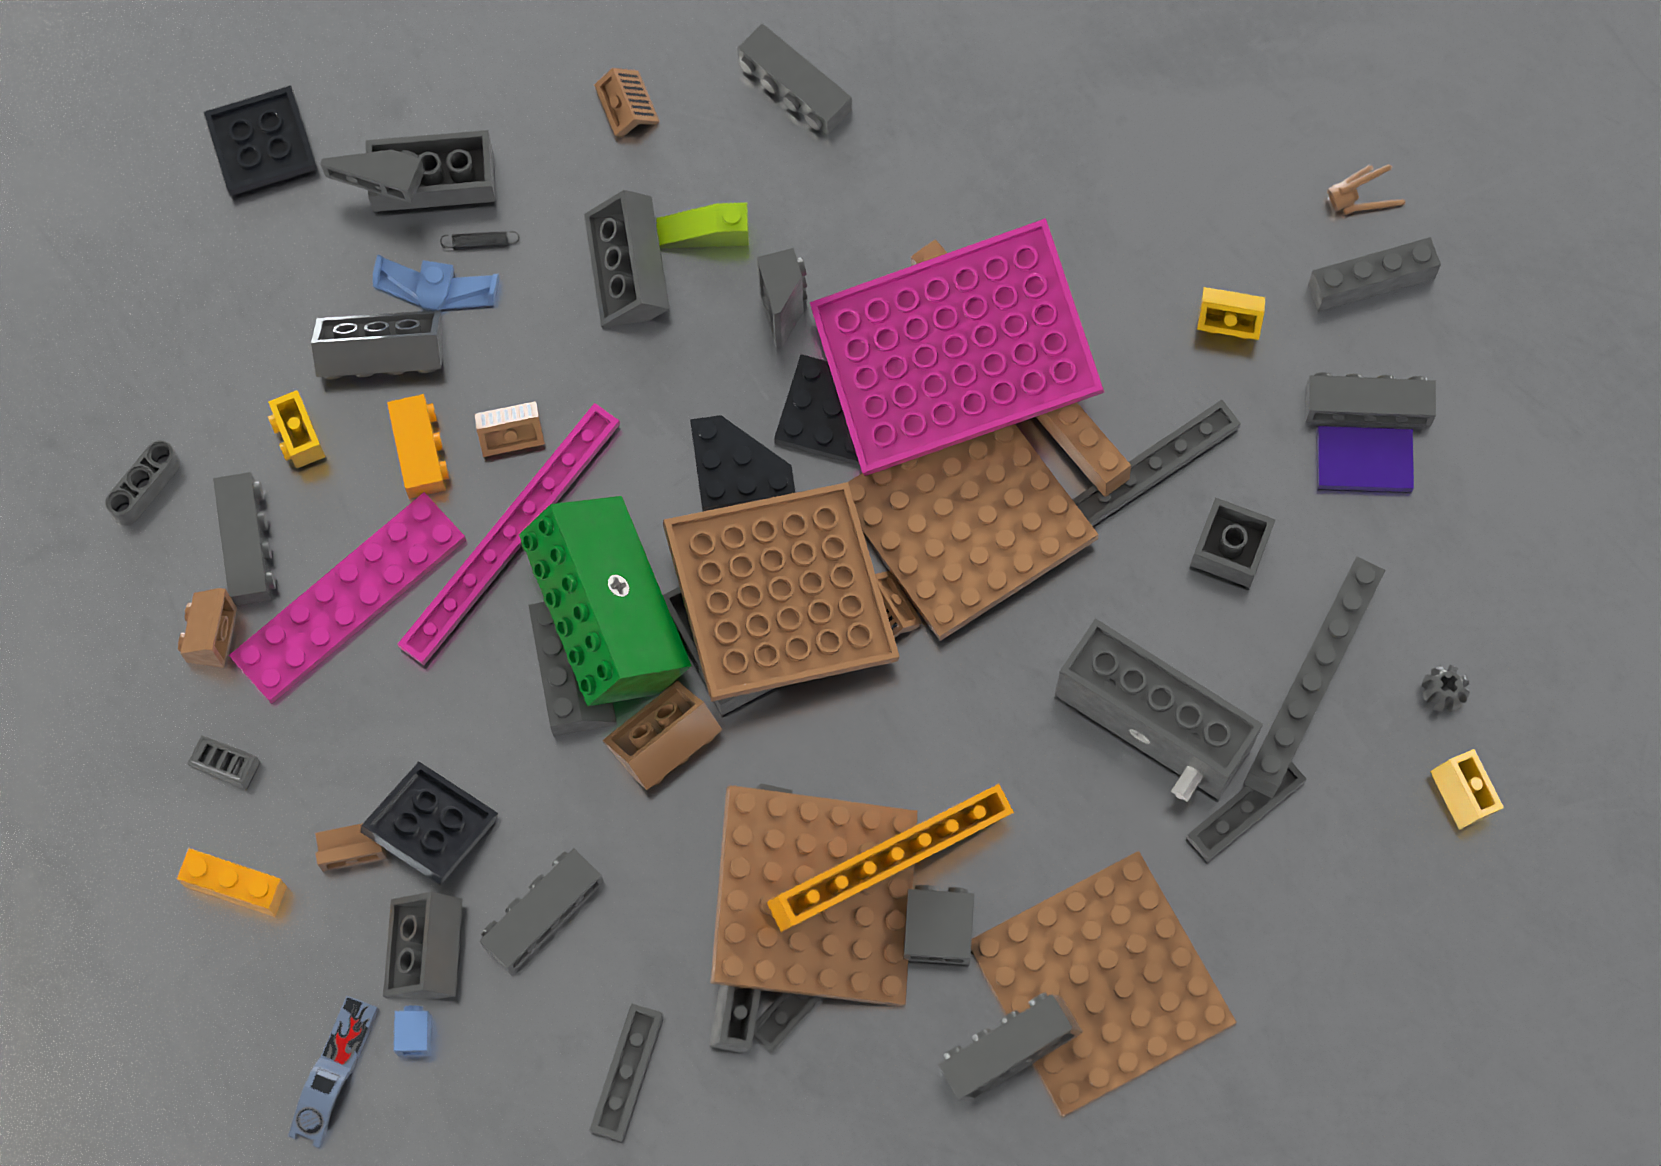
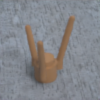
(1345, 193)

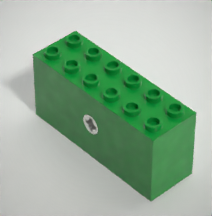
(604, 600)

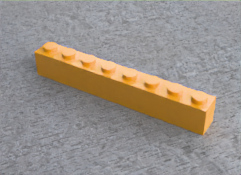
(889, 857)

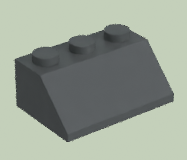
(782, 291)
(423, 946)

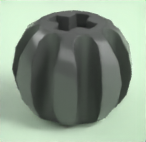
(1452, 697)

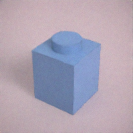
(412, 1031)

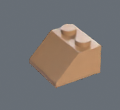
(208, 628)

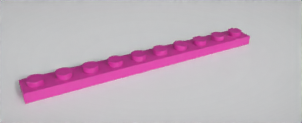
(503, 539)

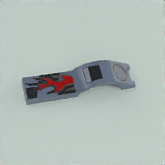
(332, 1070)

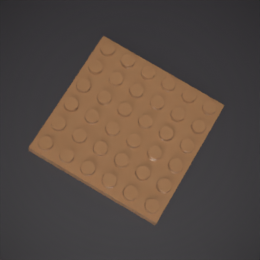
(969, 525)
(780, 591)
(839, 953)
(1121, 971)

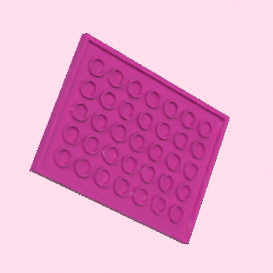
(956, 347)

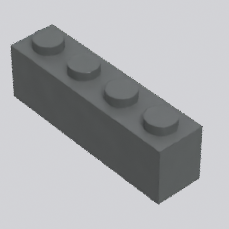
(794, 79)
(1374, 274)
(1370, 400)
(243, 539)
(541, 910)

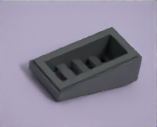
(246, 772)

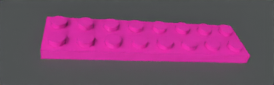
(347, 597)

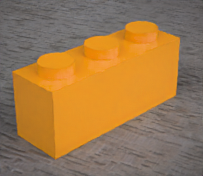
(418, 445)
(232, 882)

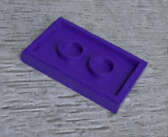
(1365, 459)

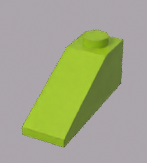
(705, 227)

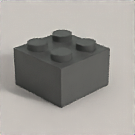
(1232, 542)

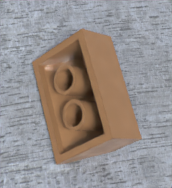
(663, 735)

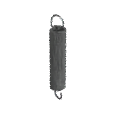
(479, 239)

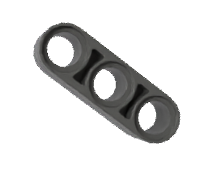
(144, 467)

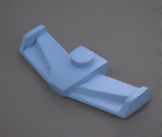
(434, 285)

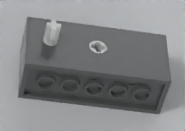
(1157, 710)

